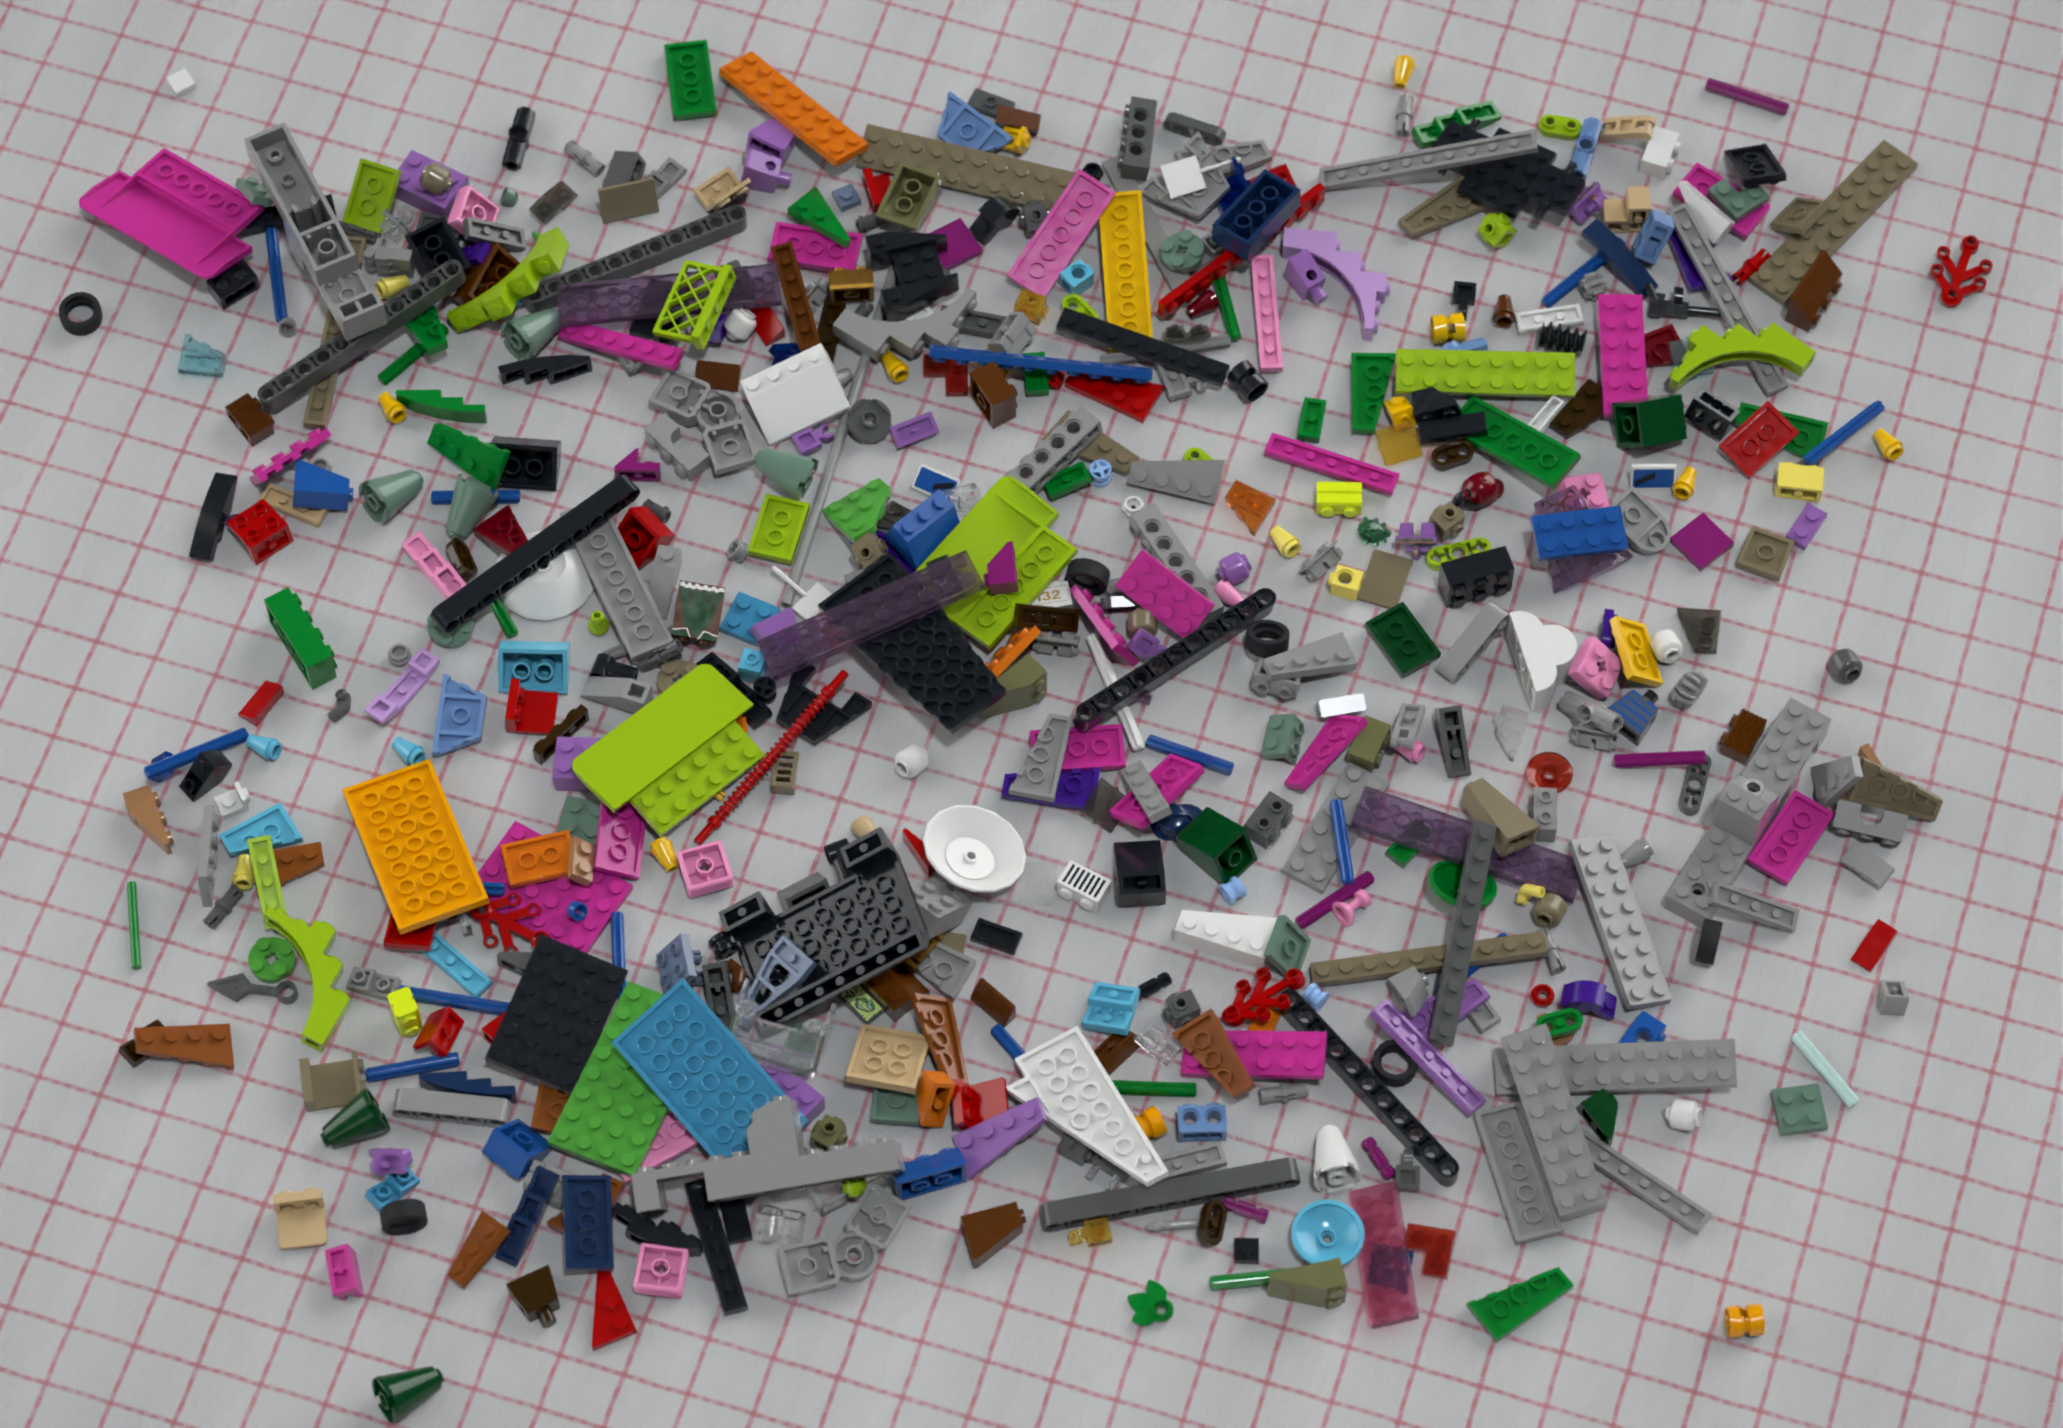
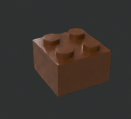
(993, 394)

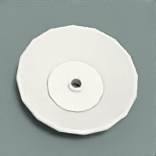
(553, 590)
(974, 848)

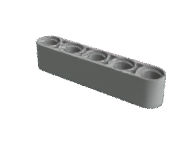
(451, 1107)

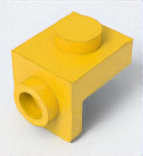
(1021, 140)
(1399, 410)

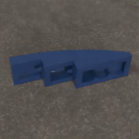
(1618, 257)
(459, 1083)
(527, 1215)

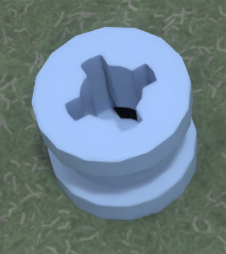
(1104, 469)
(1232, 890)
(1315, 997)

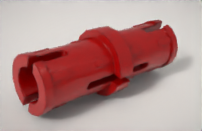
(1750, 266)

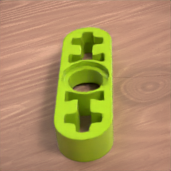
(1462, 545)

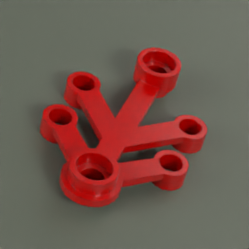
(1960, 273)
(507, 922)
(1240, 1010)

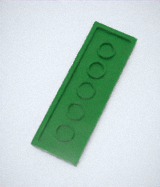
(1521, 445)

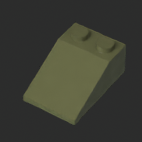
(910, 196)
(1024, 686)
(1312, 1284)

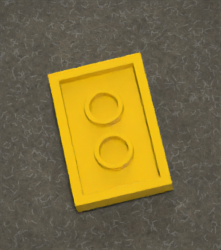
(1635, 652)

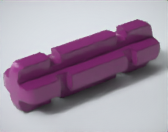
(1378, 1158)
(1246, 1209)

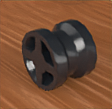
(763, 685)
(722, 945)

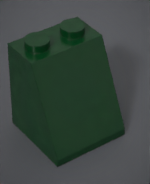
(1649, 421)
(1217, 845)

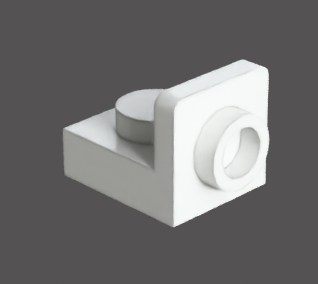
(233, 801)

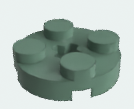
(1182, 241)
(454, 639)

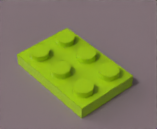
(370, 194)
(778, 529)

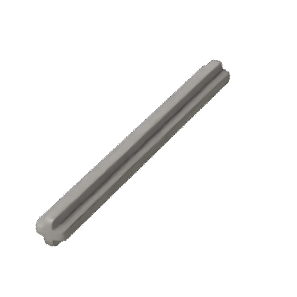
(1207, 344)

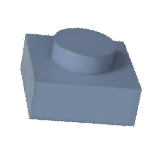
(846, 197)

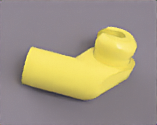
(1527, 891)

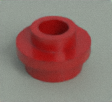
(1542, 989)

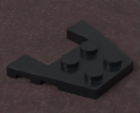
(828, 720)

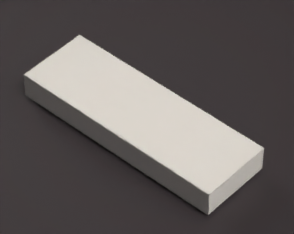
(1532, 321)

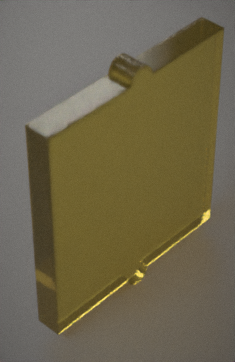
(1398, 443)

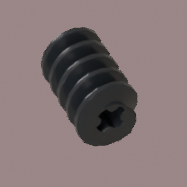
(1562, 338)

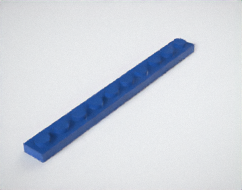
(1049, 364)

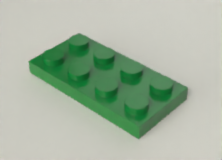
(690, 80)

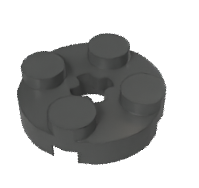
(869, 408)

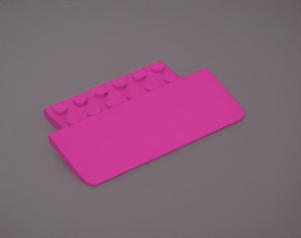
(176, 213)

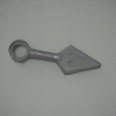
(238, 986)

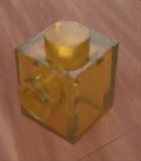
(1032, 305)

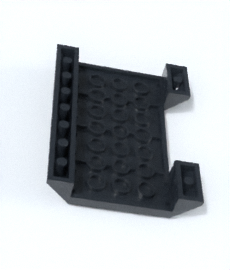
(846, 929)

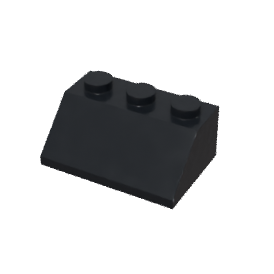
(435, 245)
(530, 463)

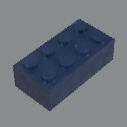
(1256, 215)

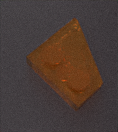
(1249, 504)

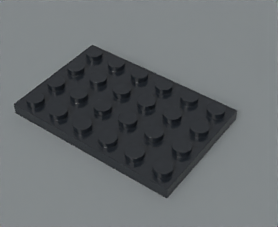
(556, 1015)

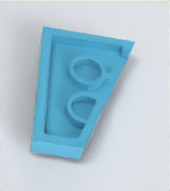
(269, 822)

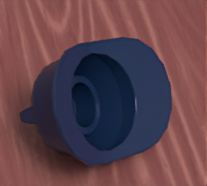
(1172, 824)

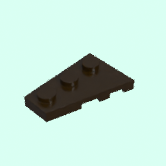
(1579, 411)

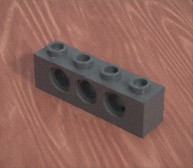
(1138, 138)

